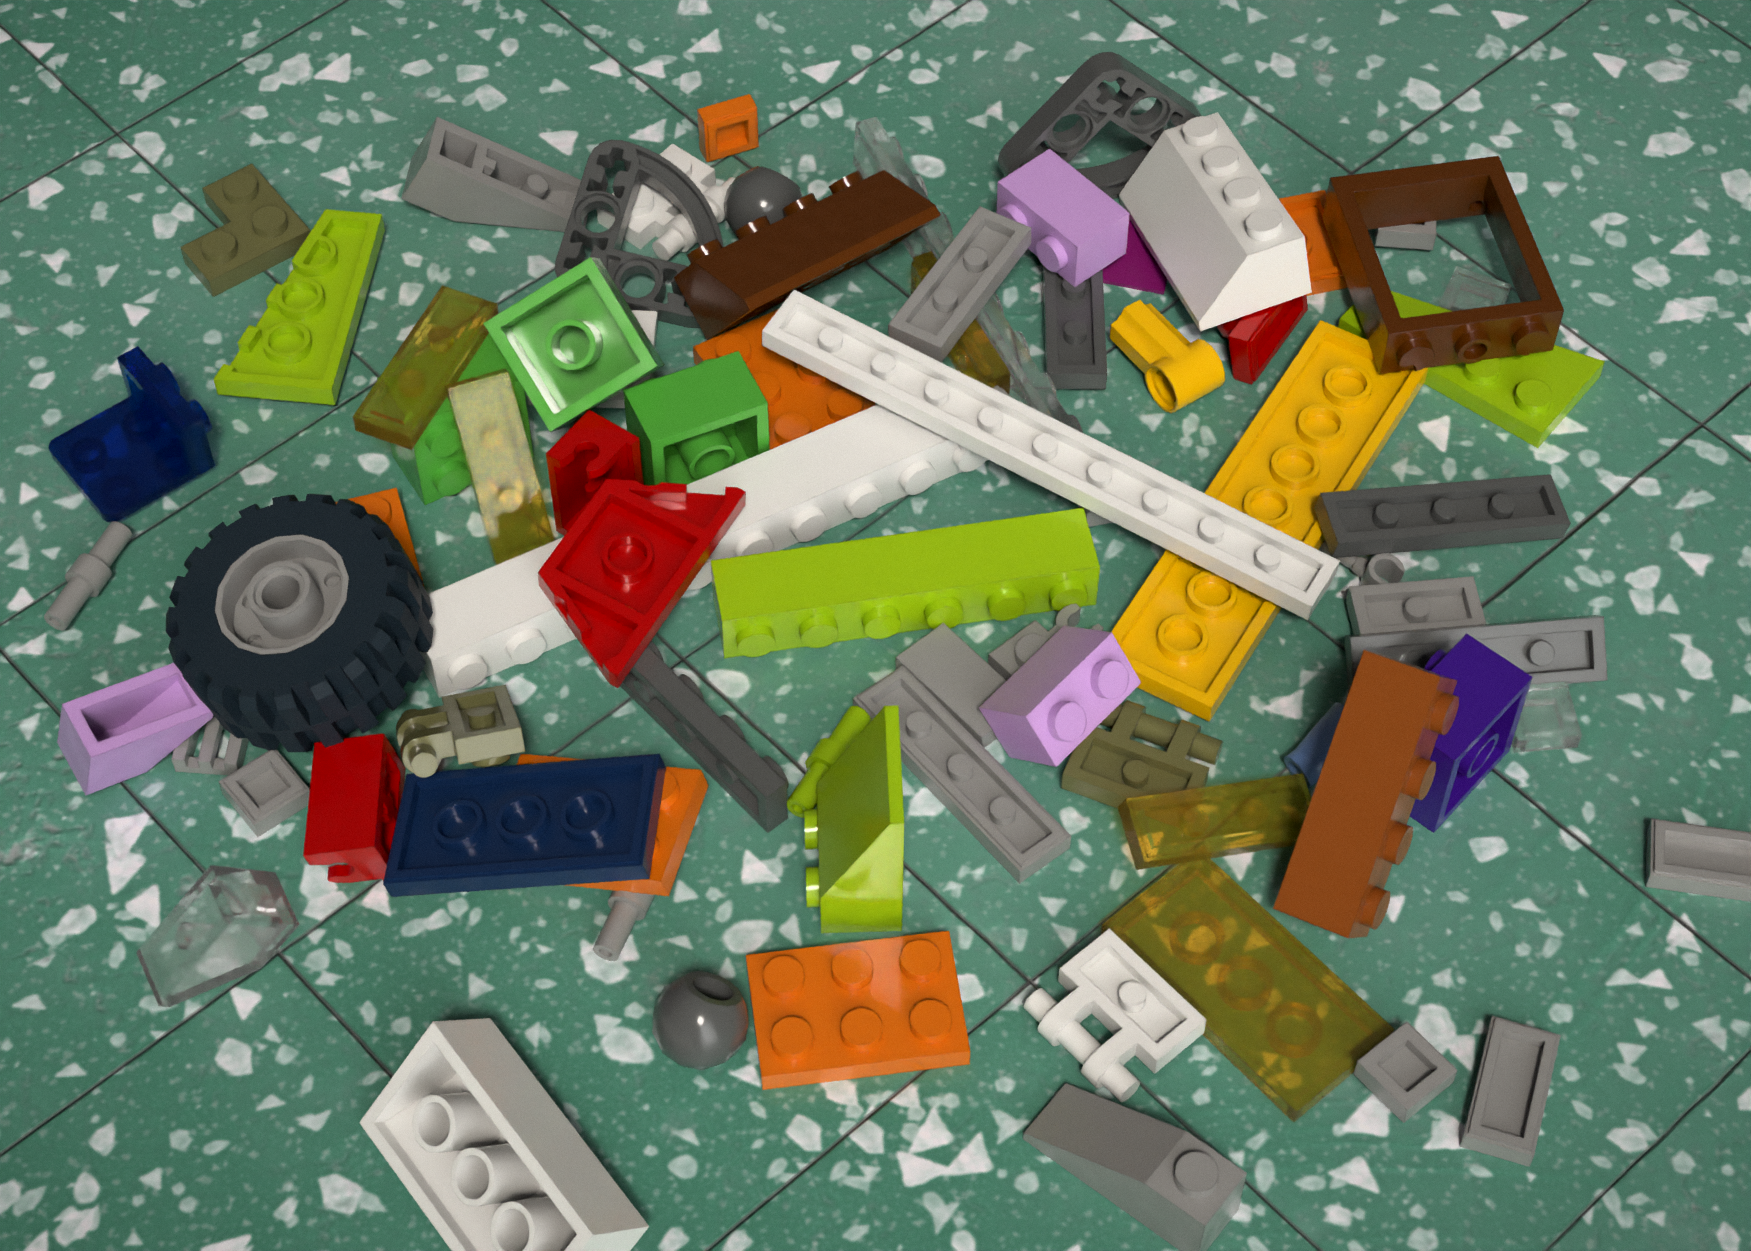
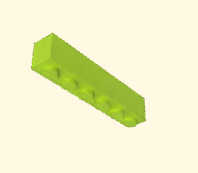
(904, 582)

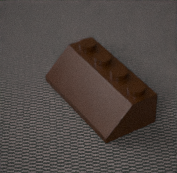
(800, 250)

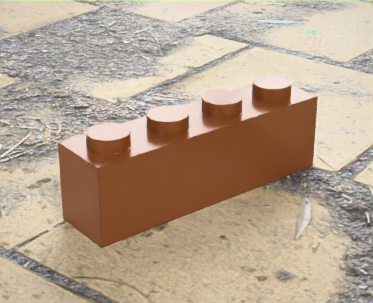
(1367, 795)

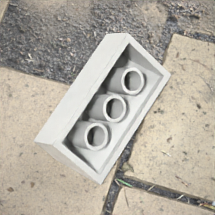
(1215, 224)
(494, 1150)

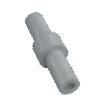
(88, 575)
(625, 910)

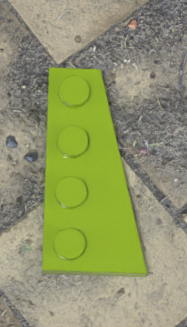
(311, 318)
(1516, 392)

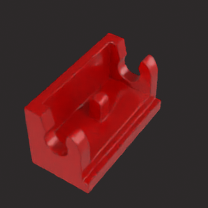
(583, 460)
(353, 807)

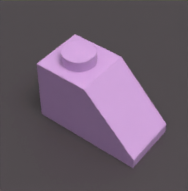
(128, 727)

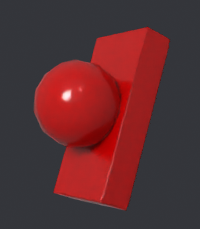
(1259, 336)

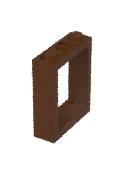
(1436, 194)

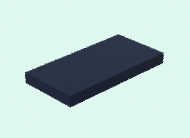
(526, 826)

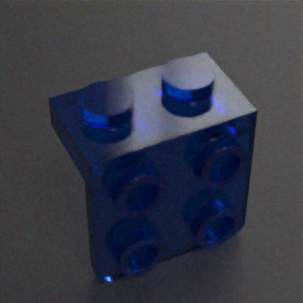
(137, 445)

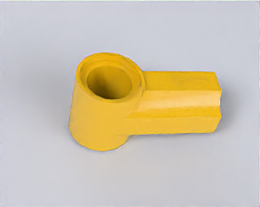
(1172, 366)

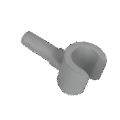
(1380, 565)

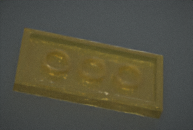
(1254, 982)

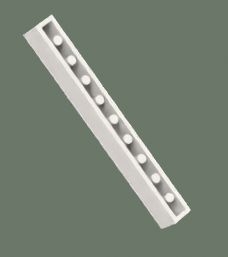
(790, 498)

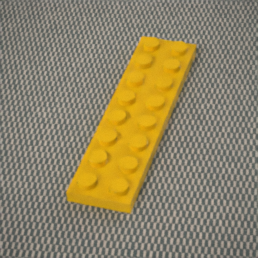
(1312, 436)

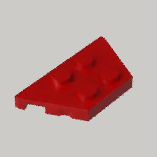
(632, 563)

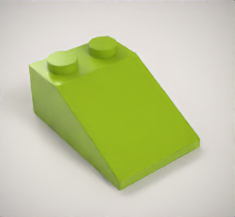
(860, 834)

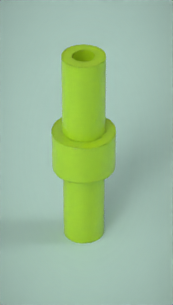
(824, 756)

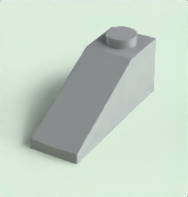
(487, 182)
(1141, 1166)

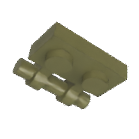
(470, 725)
(1117, 767)

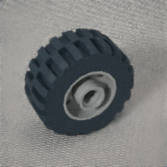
(299, 622)

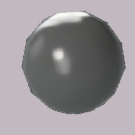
(758, 194)
(700, 1020)

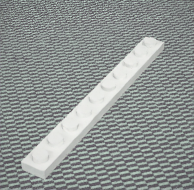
(1052, 454)

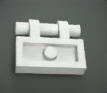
(660, 218)
(1129, 1000)

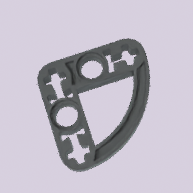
(1096, 106)
(669, 180)

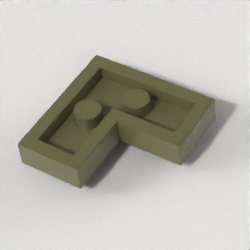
(255, 233)

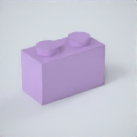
(1070, 219)
(1060, 695)

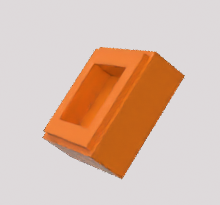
(728, 128)

